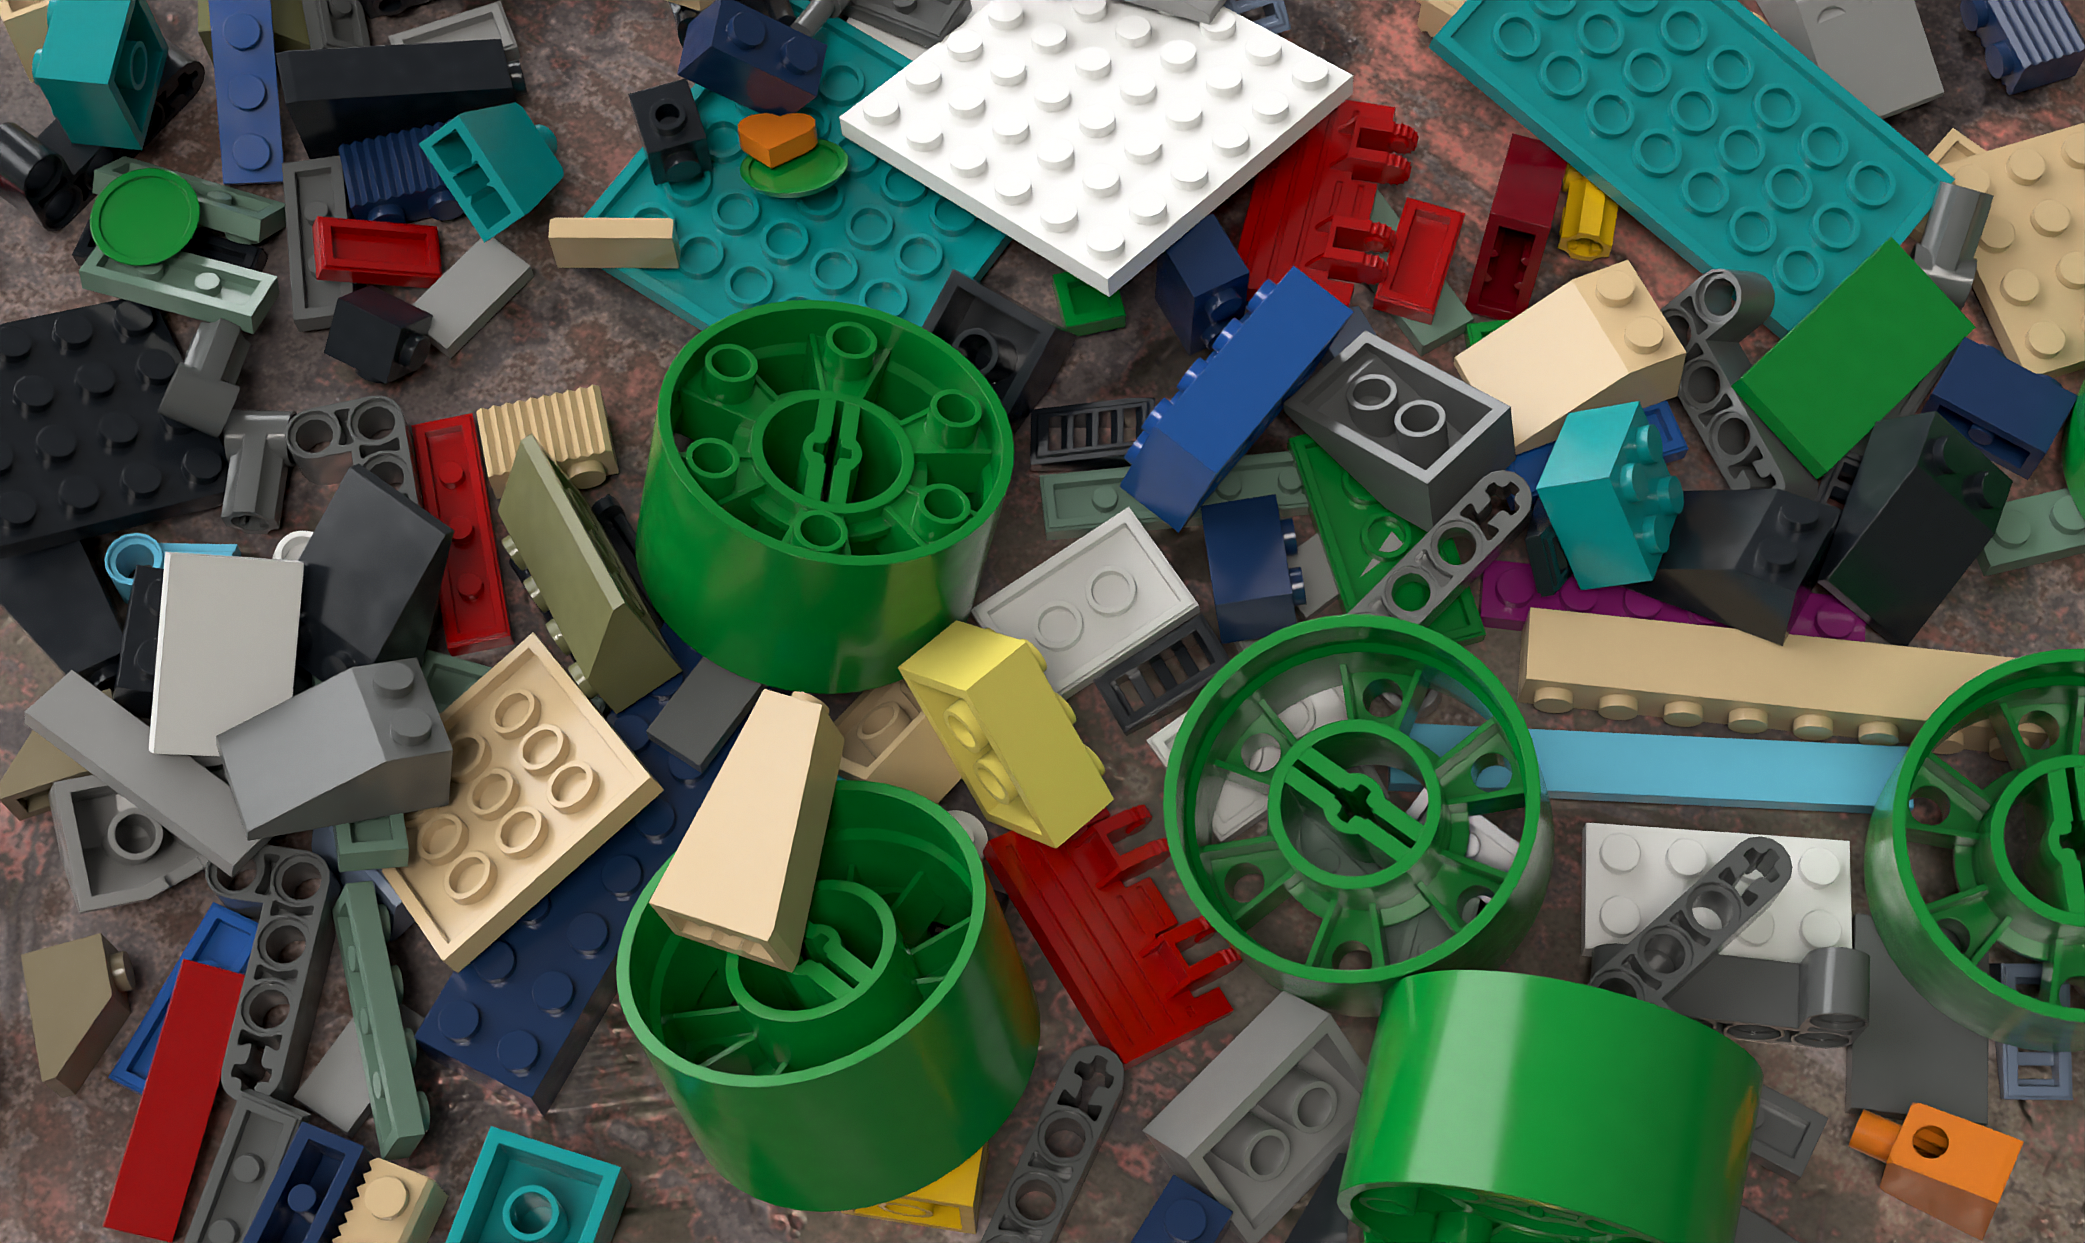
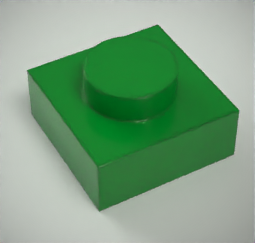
(1086, 308)

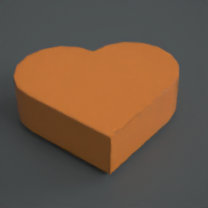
(777, 138)

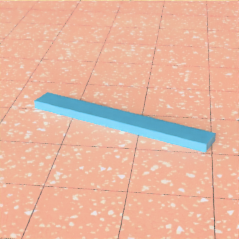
(1687, 769)

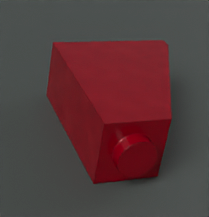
(1516, 229)

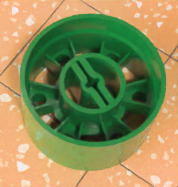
(812, 402)
(1420, 862)
(1991, 900)
(881, 1045)
(1547, 1117)

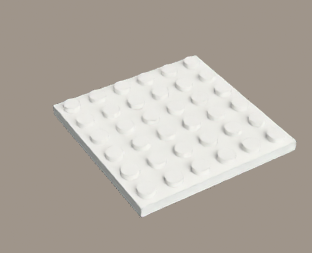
(1095, 123)

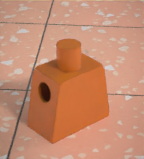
(1940, 1164)

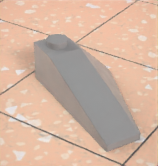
(114, 848)

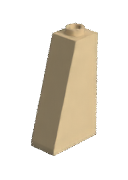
(759, 836)

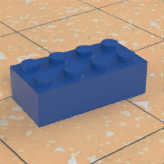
(1232, 396)

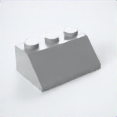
(1265, 1115)

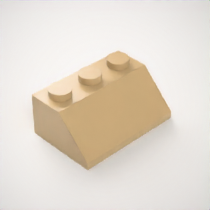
(894, 743)

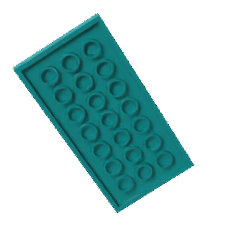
(1703, 133)

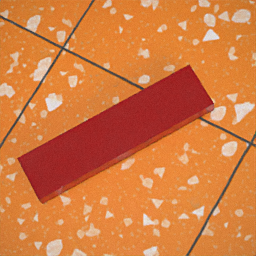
(457, 495)
(175, 1103)

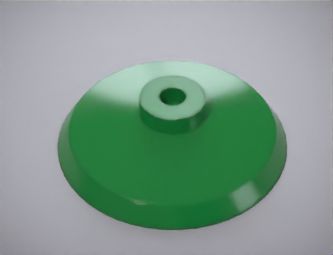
(799, 176)
(144, 216)

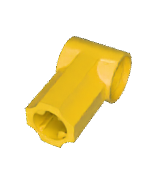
(1586, 218)

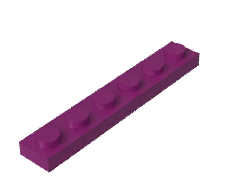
(1510, 591)

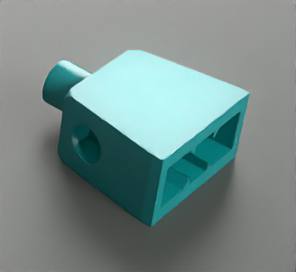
(495, 164)

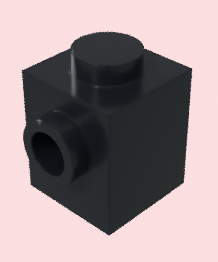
(671, 132)
(378, 335)

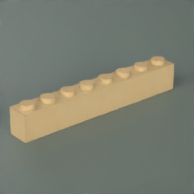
(1746, 681)

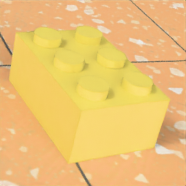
(1008, 732)

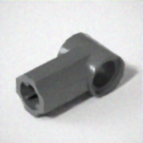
(1952, 239)
(204, 385)
(256, 469)

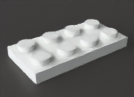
(1642, 870)

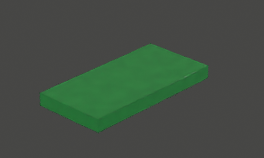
(1853, 357)
(1354, 529)

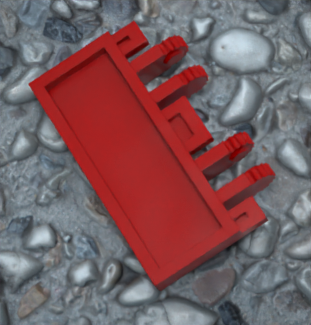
(1311, 203)
(1106, 936)

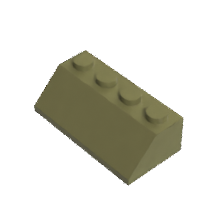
(581, 583)

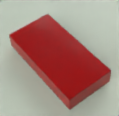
(376, 252)
(1419, 261)

